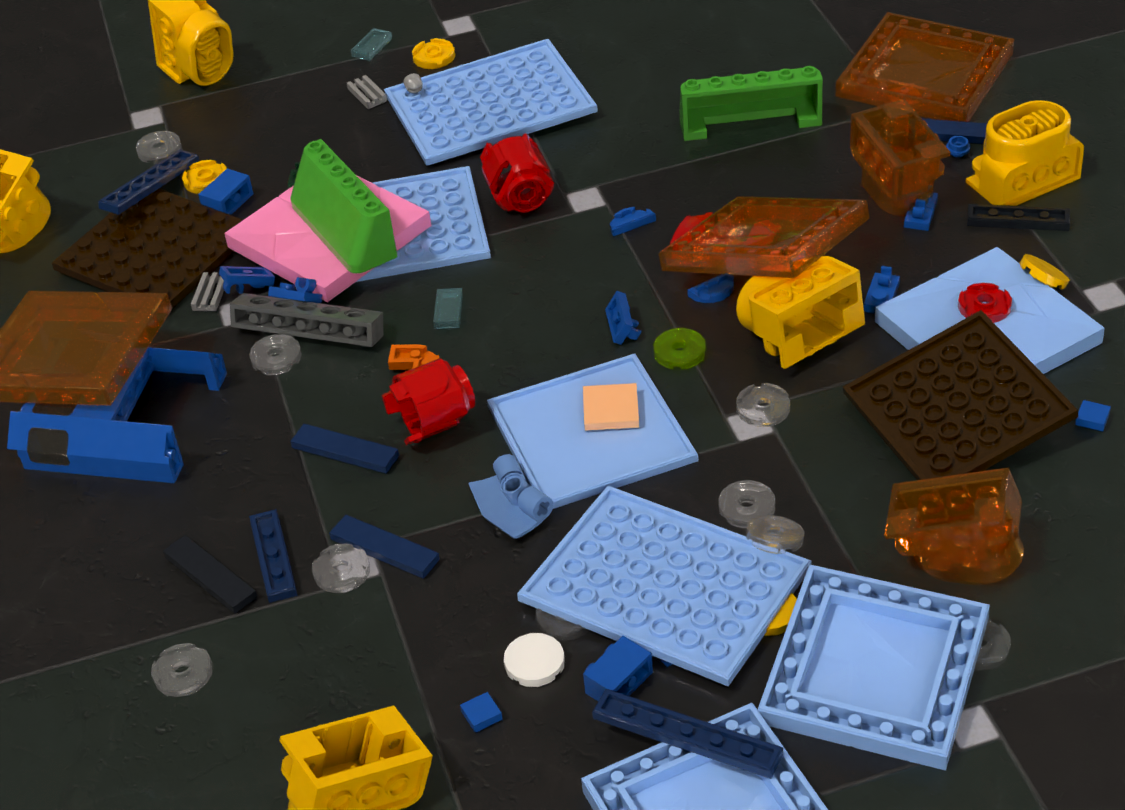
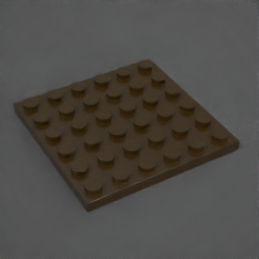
(151, 247)
(959, 401)

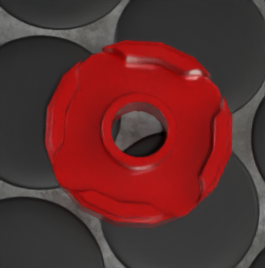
(997, 308)

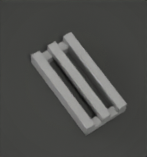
(370, 89)
(205, 291)

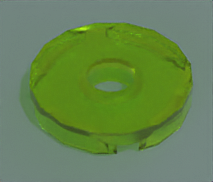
(679, 338)

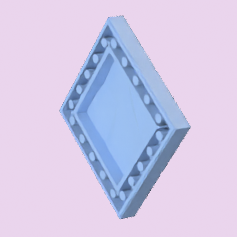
(1040, 320)
(875, 666)
(683, 780)

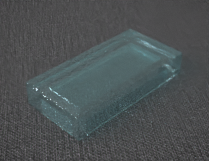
(371, 44)
(448, 308)

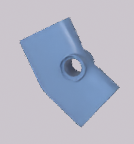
(510, 500)

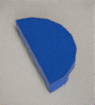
(630, 219)
(713, 289)

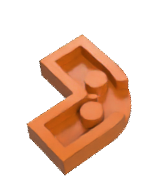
(409, 356)

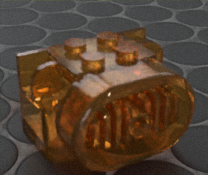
(896, 155)
(959, 525)

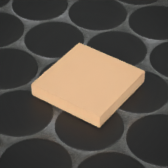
(610, 406)

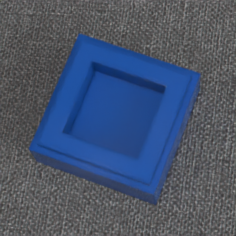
(1093, 415)
(481, 712)

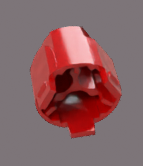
(526, 183)
(430, 398)

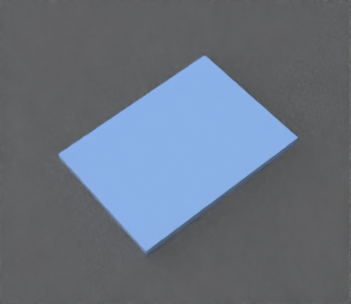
(490, 101)
(456, 223)
(665, 584)

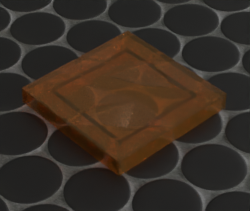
(929, 64)
(765, 236)
(76, 345)

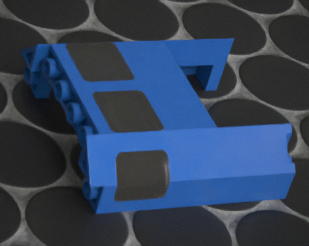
(99, 438)

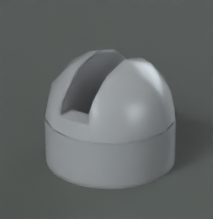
(413, 83)

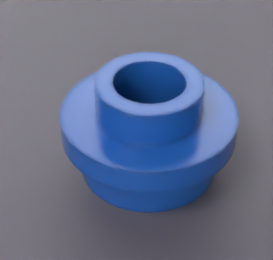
(958, 146)

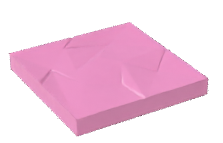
(289, 248)

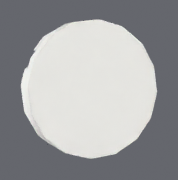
(534, 659)

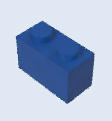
(227, 191)
(619, 669)

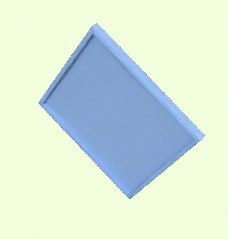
(571, 464)

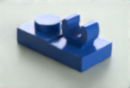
(922, 214)
(255, 276)
(882, 289)
(303, 293)
(620, 319)

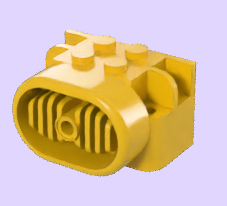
(190, 40)
(1027, 154)
(22, 204)
(803, 311)
(356, 764)

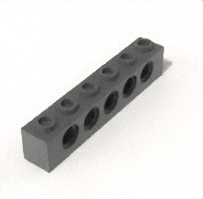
(307, 319)

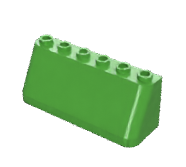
(751, 98)
(342, 210)

